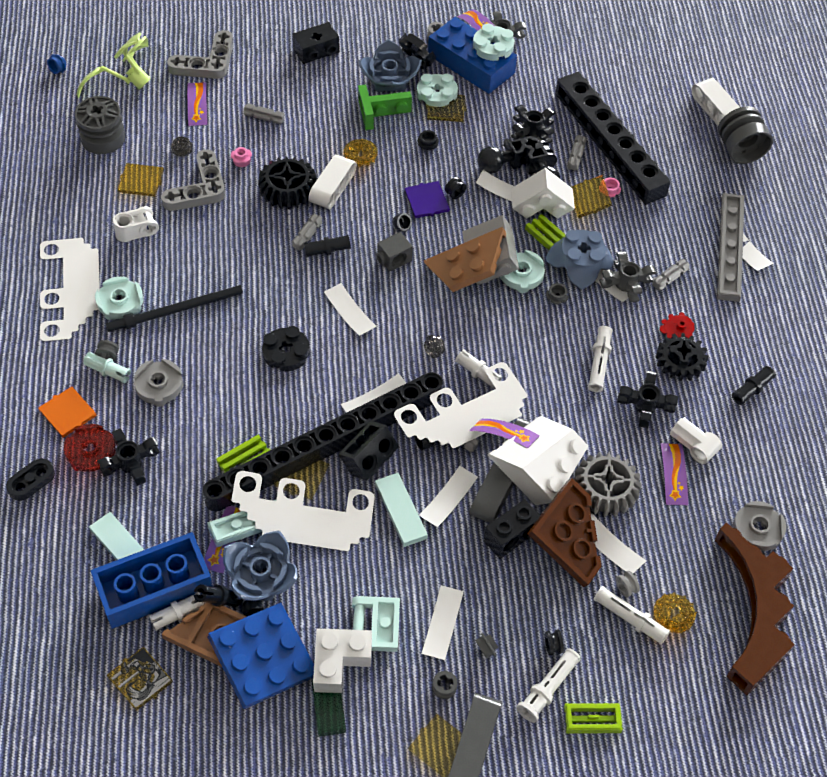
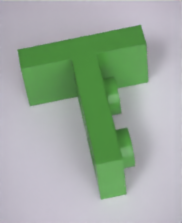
(382, 105)

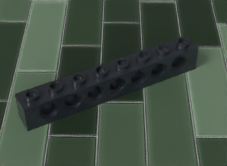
(612, 138)

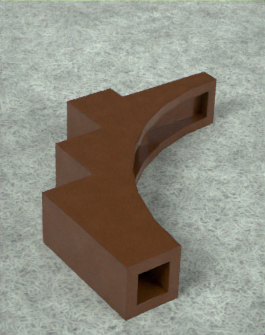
(769, 608)

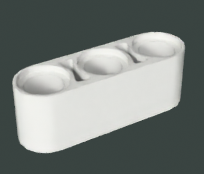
(713, 99)
(332, 181)

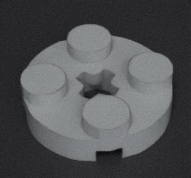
(161, 393)
(760, 512)

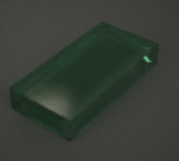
(329, 713)

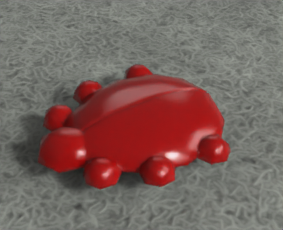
(677, 324)

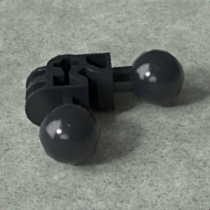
(528, 150)

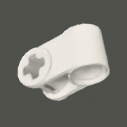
(133, 224)

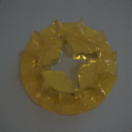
(368, 148)
(678, 623)

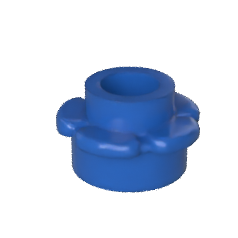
(56, 64)

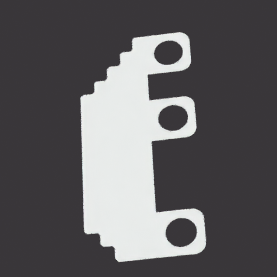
(78, 289)
(456, 420)
(304, 523)

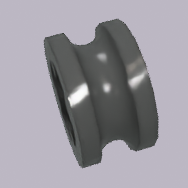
(107, 349)
(440, 692)

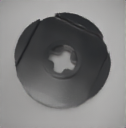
(414, 46)
(284, 337)

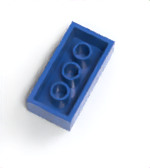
(455, 50)
(151, 579)

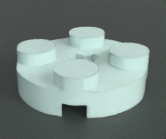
(503, 42)
(444, 83)
(526, 280)
(116, 309)

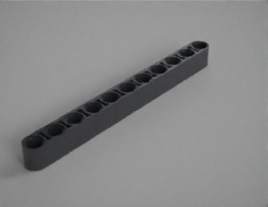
(318, 449)

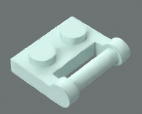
(384, 620)

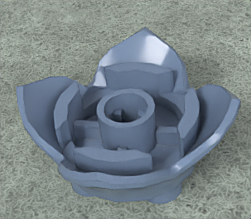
(389, 67)
(582, 255)
(268, 553)

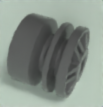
(100, 124)
(745, 135)

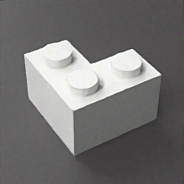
(542, 192)
(334, 651)

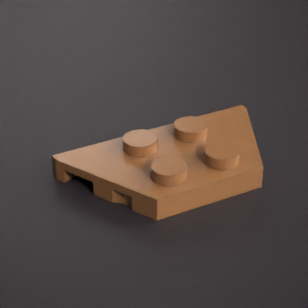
(468, 261)
(196, 626)

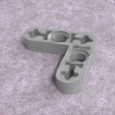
(208, 64)
(204, 189)

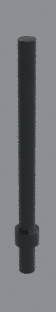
(130, 320)

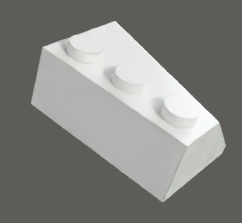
(545, 464)

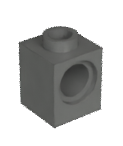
(394, 251)

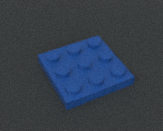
(262, 655)

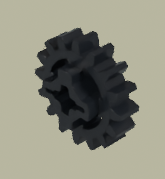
(682, 357)

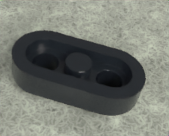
(29, 479)

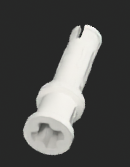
(542, 693)

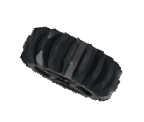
(274, 180)

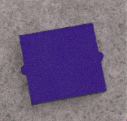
(426, 199)

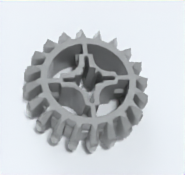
(619, 477)

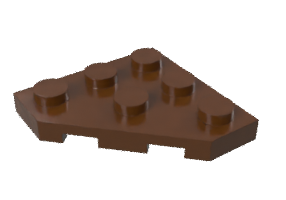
(569, 533)

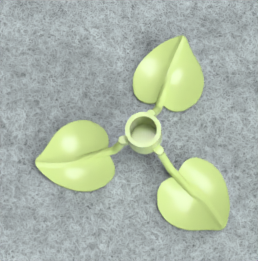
(135, 73)

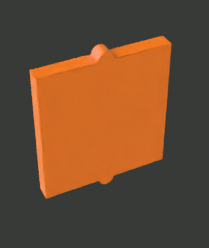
(67, 411)

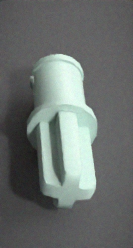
(107, 367)

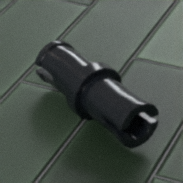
(327, 245)
(753, 385)
(216, 595)

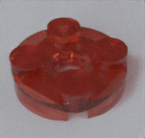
(88, 434)

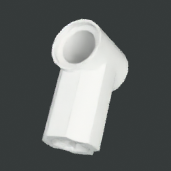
(700, 444)

